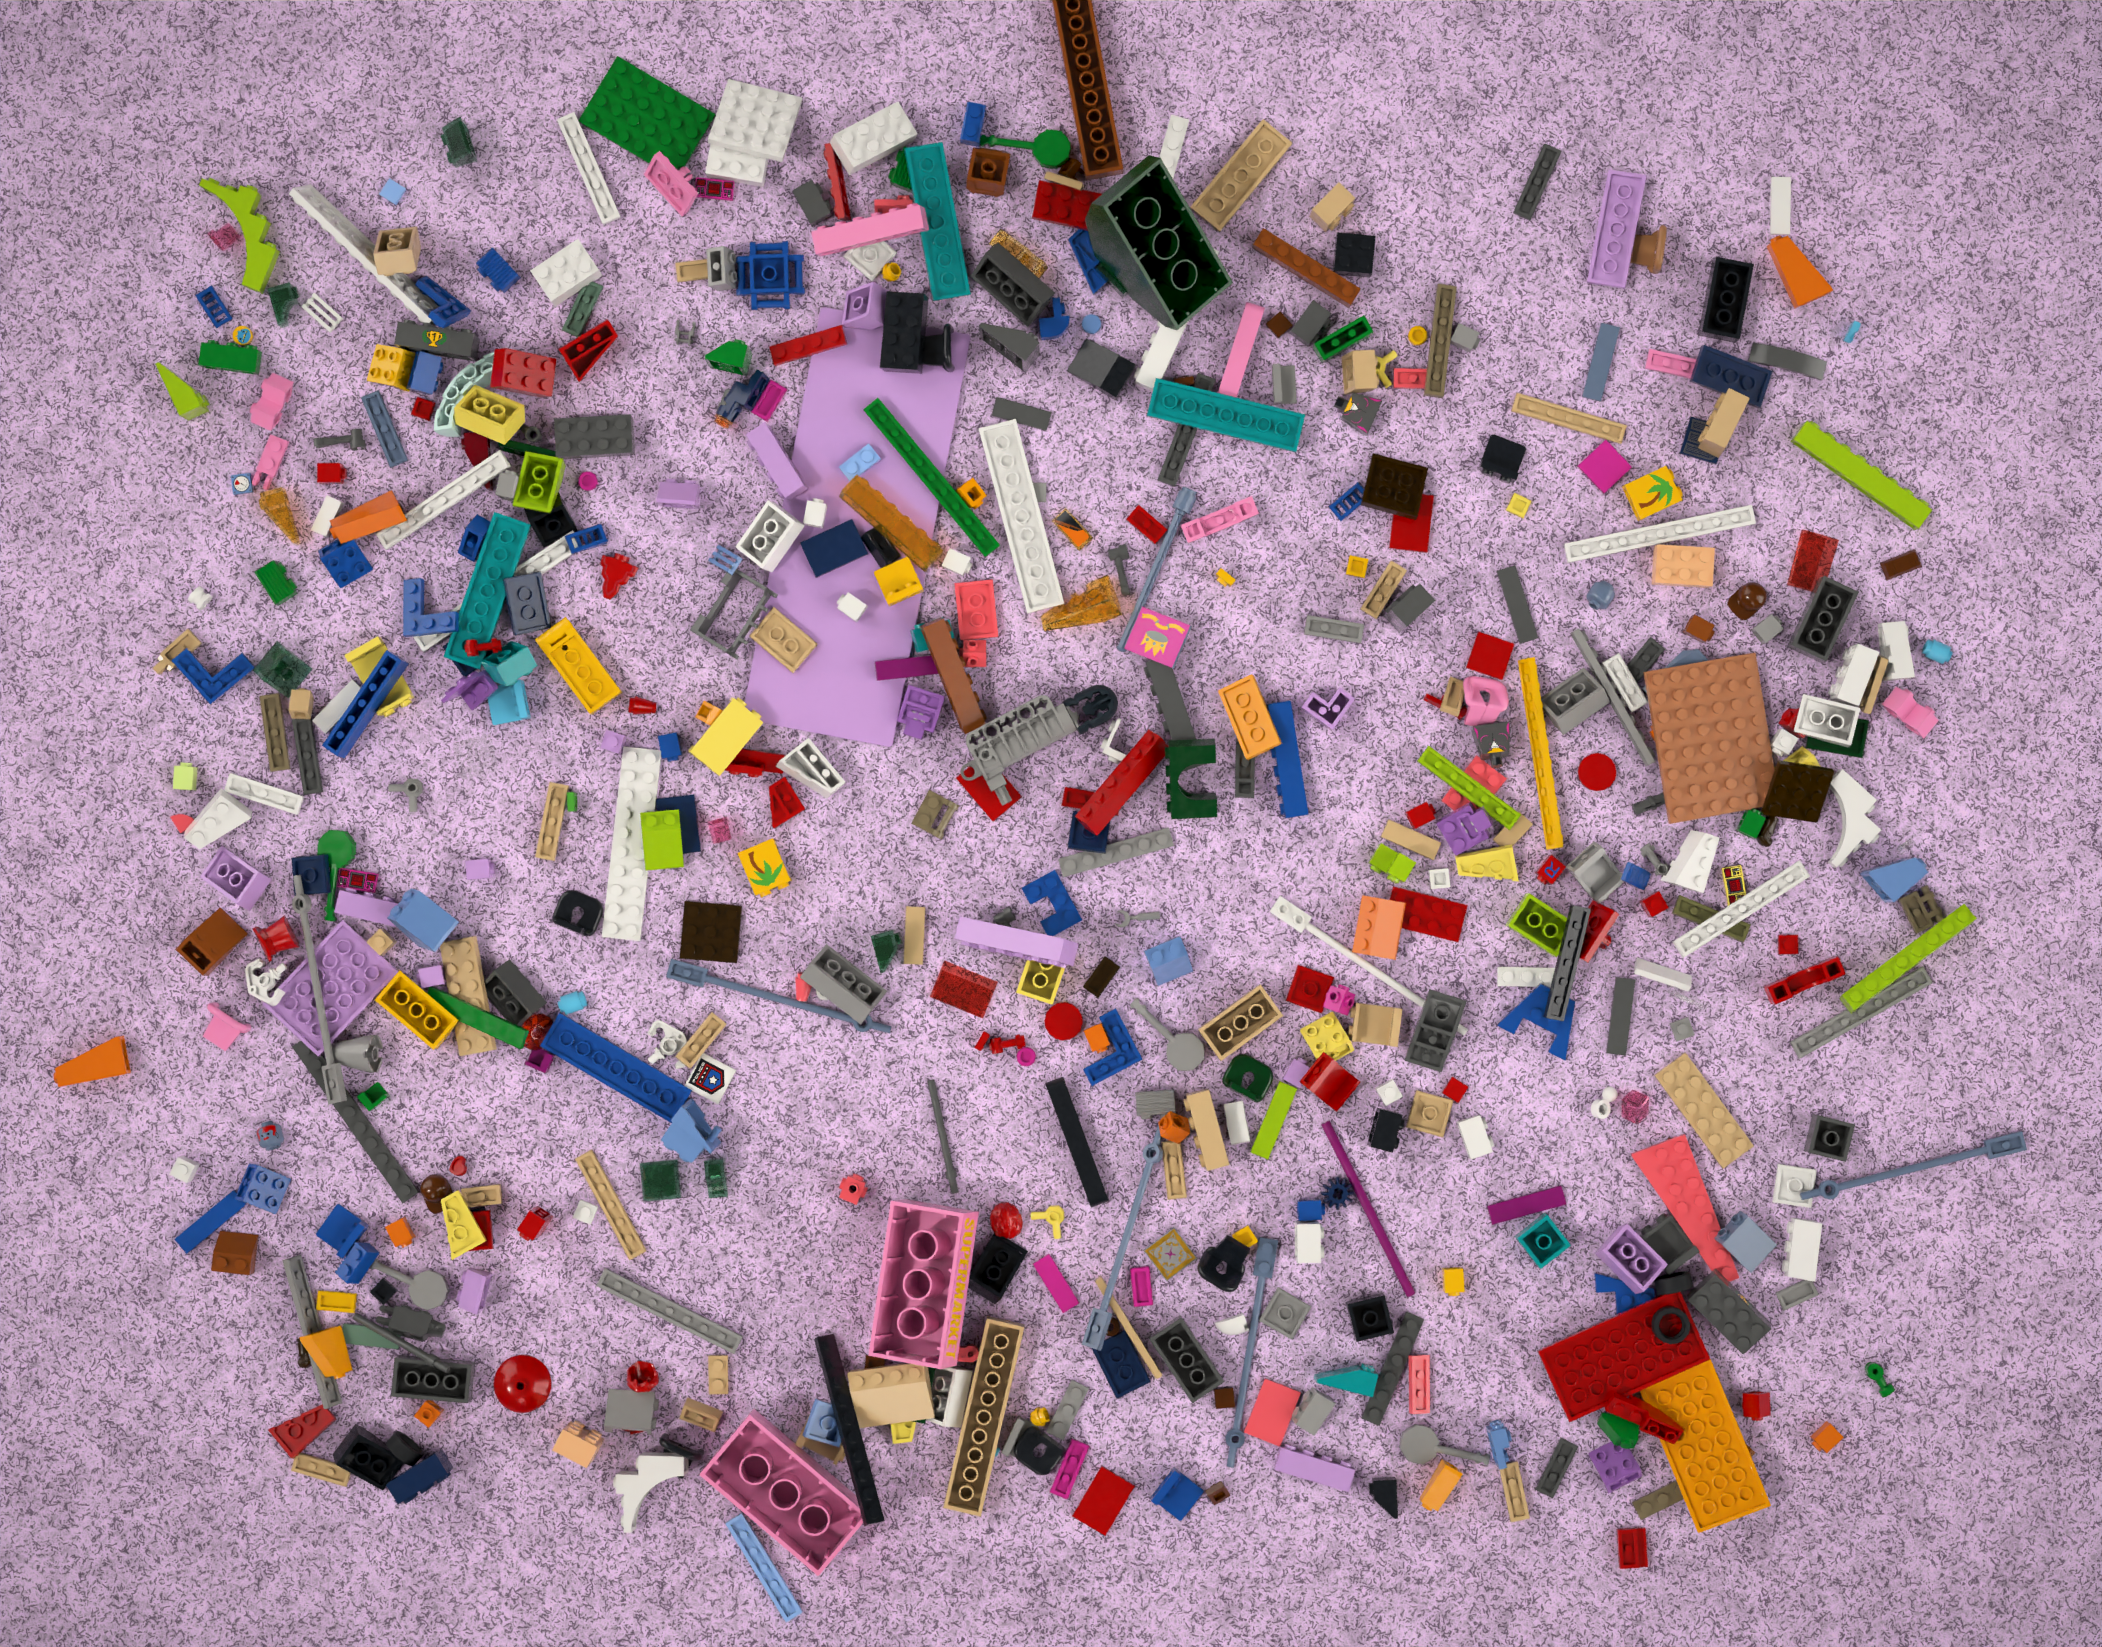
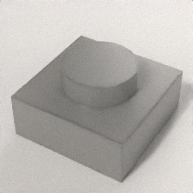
(1682, 1029)

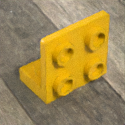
(391, 366)
(898, 581)

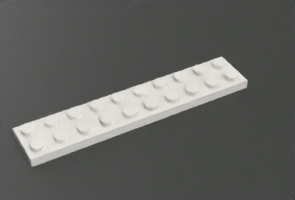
(362, 249)
(1021, 516)
(627, 865)

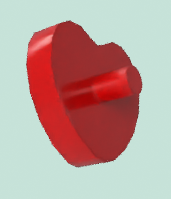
(458, 1166)

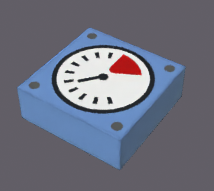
(242, 483)

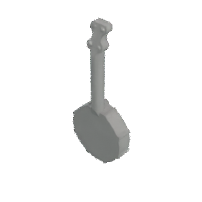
(1183, 1050)
(426, 1289)
(1421, 1445)

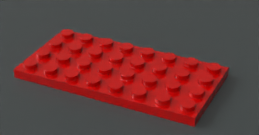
(1620, 1356)

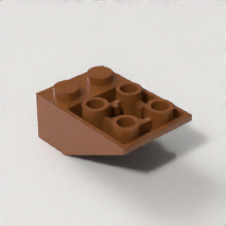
(211, 942)

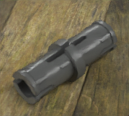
(1648, 804)

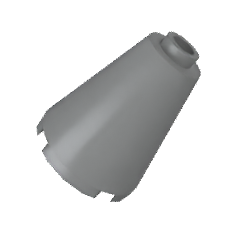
(359, 1053)

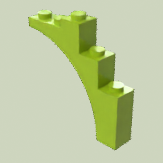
(260, 256)

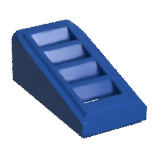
(207, 291)
(1359, 486)
(597, 528)
(1635, 876)

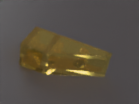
(277, 507)

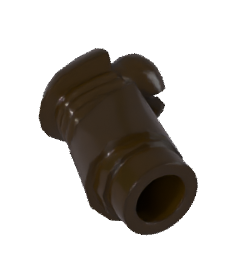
(1767, 830)
(304, 1360)

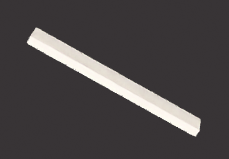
(444, 499)
(1741, 909)

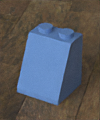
(1895, 878)
(422, 920)
(1168, 960)

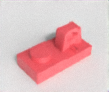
(884, 205)

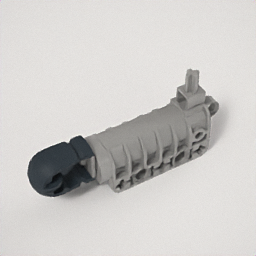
(1032, 734)

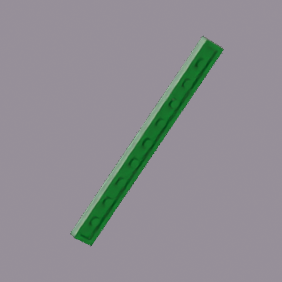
(931, 477)

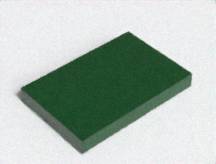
(1856, 748)

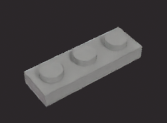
(1334, 629)
(1067, 1409)

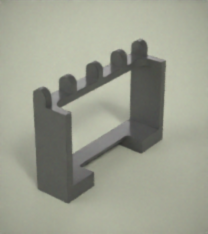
(703, 623)

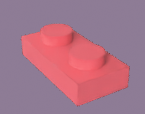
(1409, 378)

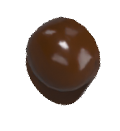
(1747, 600)
(433, 1190)

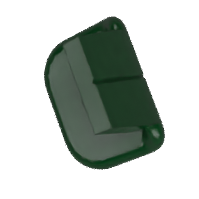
(1262, 1077)

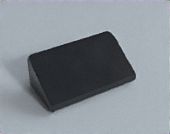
(880, 547)

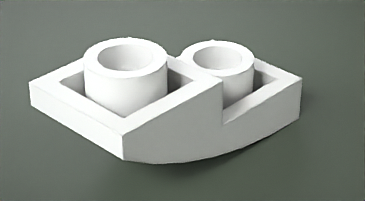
(1236, 1122)

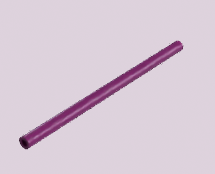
(1367, 1207)

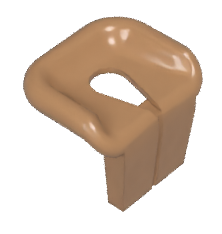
(1645, 248)

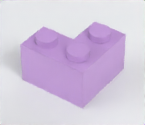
(1328, 712)

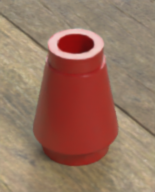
(641, 706)

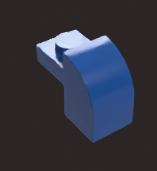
(1055, 326)

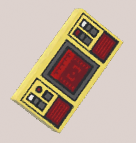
(1733, 883)

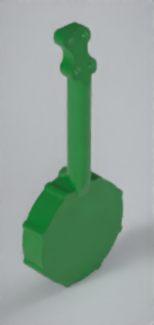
(1049, 148)
(341, 852)

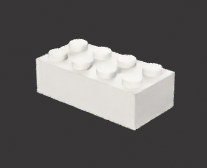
(873, 138)

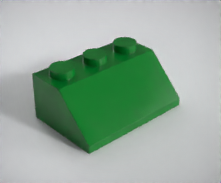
(731, 357)

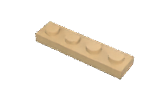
(552, 821)

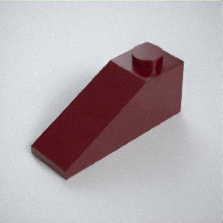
(477, 449)

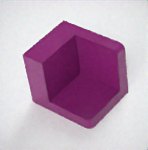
(540, 1060)

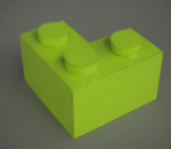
(1391, 863)

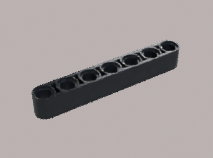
(1076, 1142)

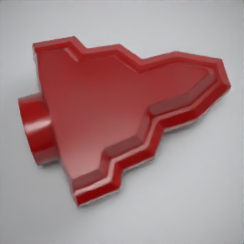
(616, 573)

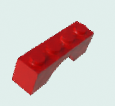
(1804, 979)

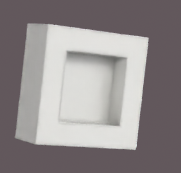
(1439, 878)
(585, 1212)

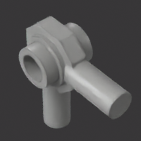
(411, 788)

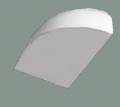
(1233, 1325)

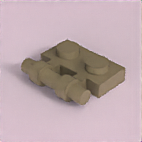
(1916, 912)

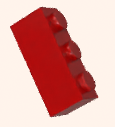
(534, 1223)

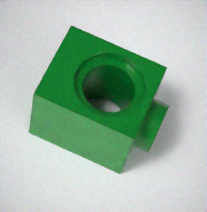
(1751, 823)

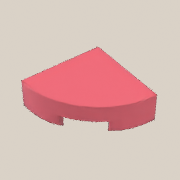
(182, 821)

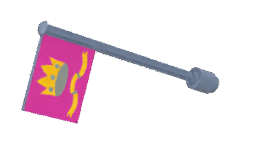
(1149, 631)

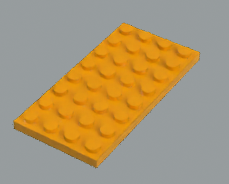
(1711, 1452)

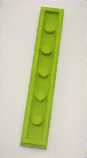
(1468, 787)

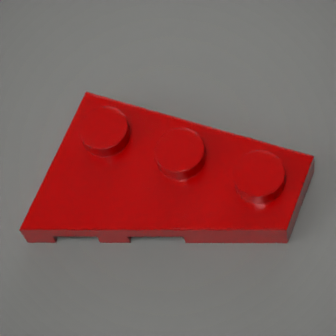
(299, 1432)

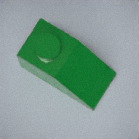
(1619, 1430)

